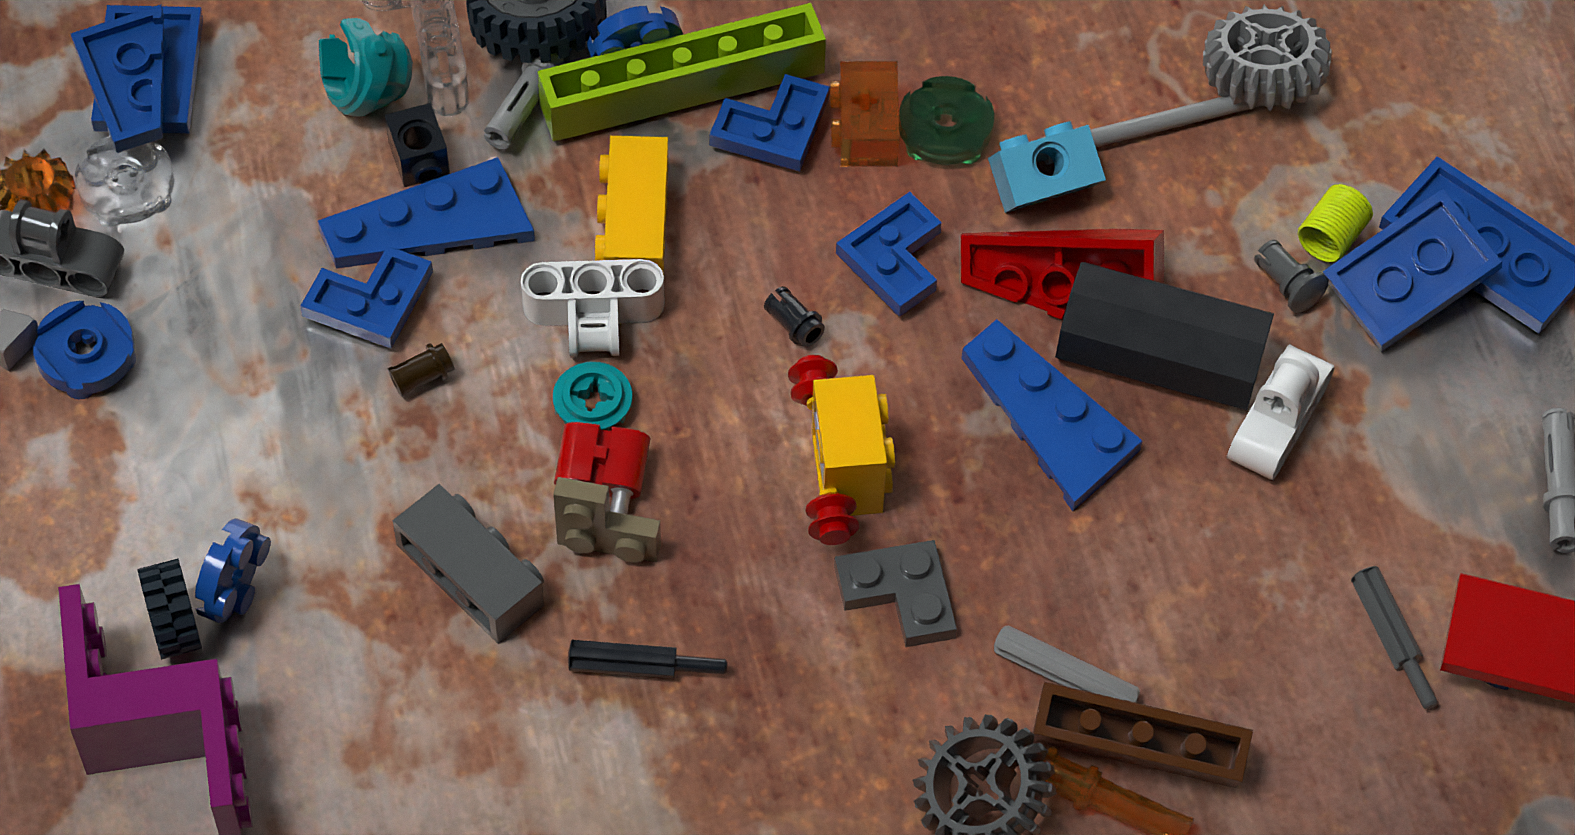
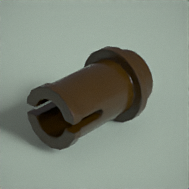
(421, 369)

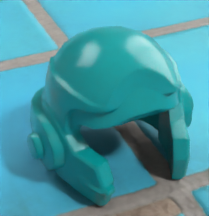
(379, 72)

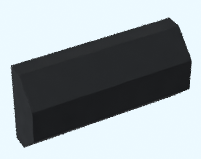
(1163, 335)

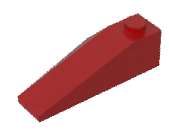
(1044, 264)

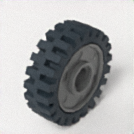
(534, 26)

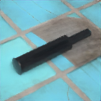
(637, 660)

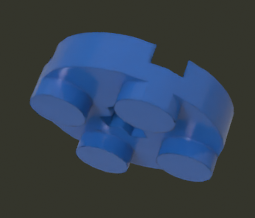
(633, 28)
(84, 373)
(230, 570)

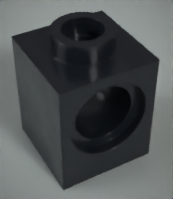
(412, 130)

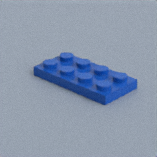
(1535, 261)

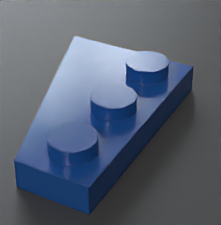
(126, 74)

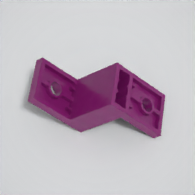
(152, 714)

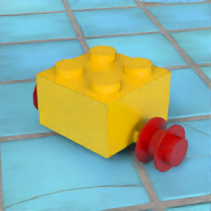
(848, 446)

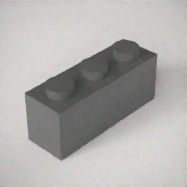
(470, 562)

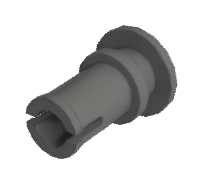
(1295, 280)

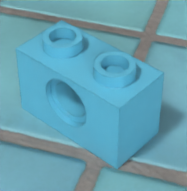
(1074, 161)

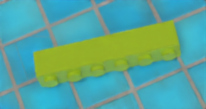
(681, 71)

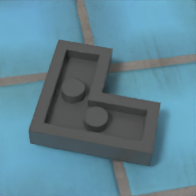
(901, 575)

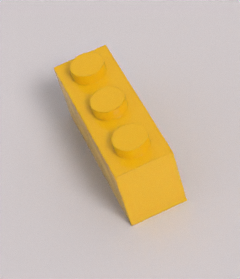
(634, 200)

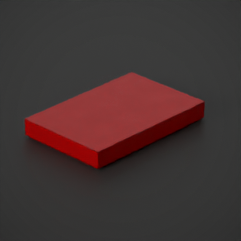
(1512, 638)

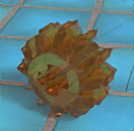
(37, 180)

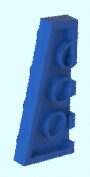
(442, 213)
(1063, 426)

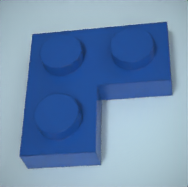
(776, 134)
(883, 250)
(372, 308)

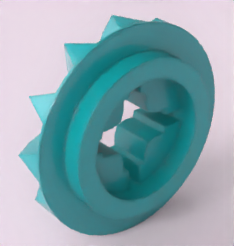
(576, 386)

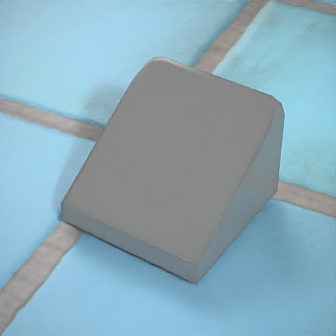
(17, 336)

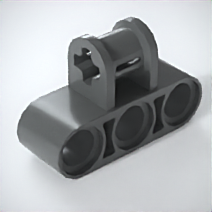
(54, 252)

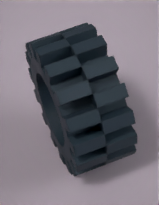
(169, 608)

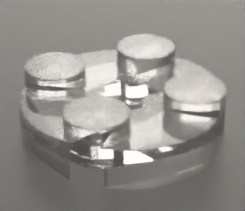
(131, 202)

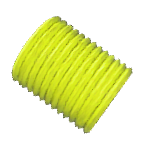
(1335, 223)

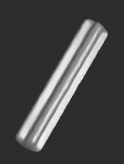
(1060, 665)

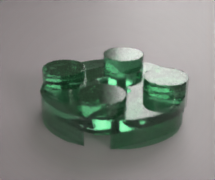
(939, 143)

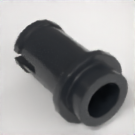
(803, 325)

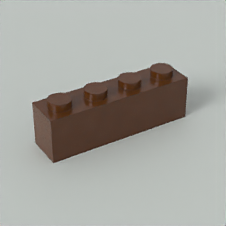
(1142, 735)

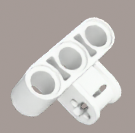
(593, 318)
(1280, 412)

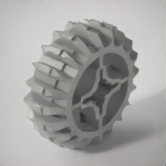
(1267, 57)

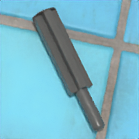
(1393, 630)

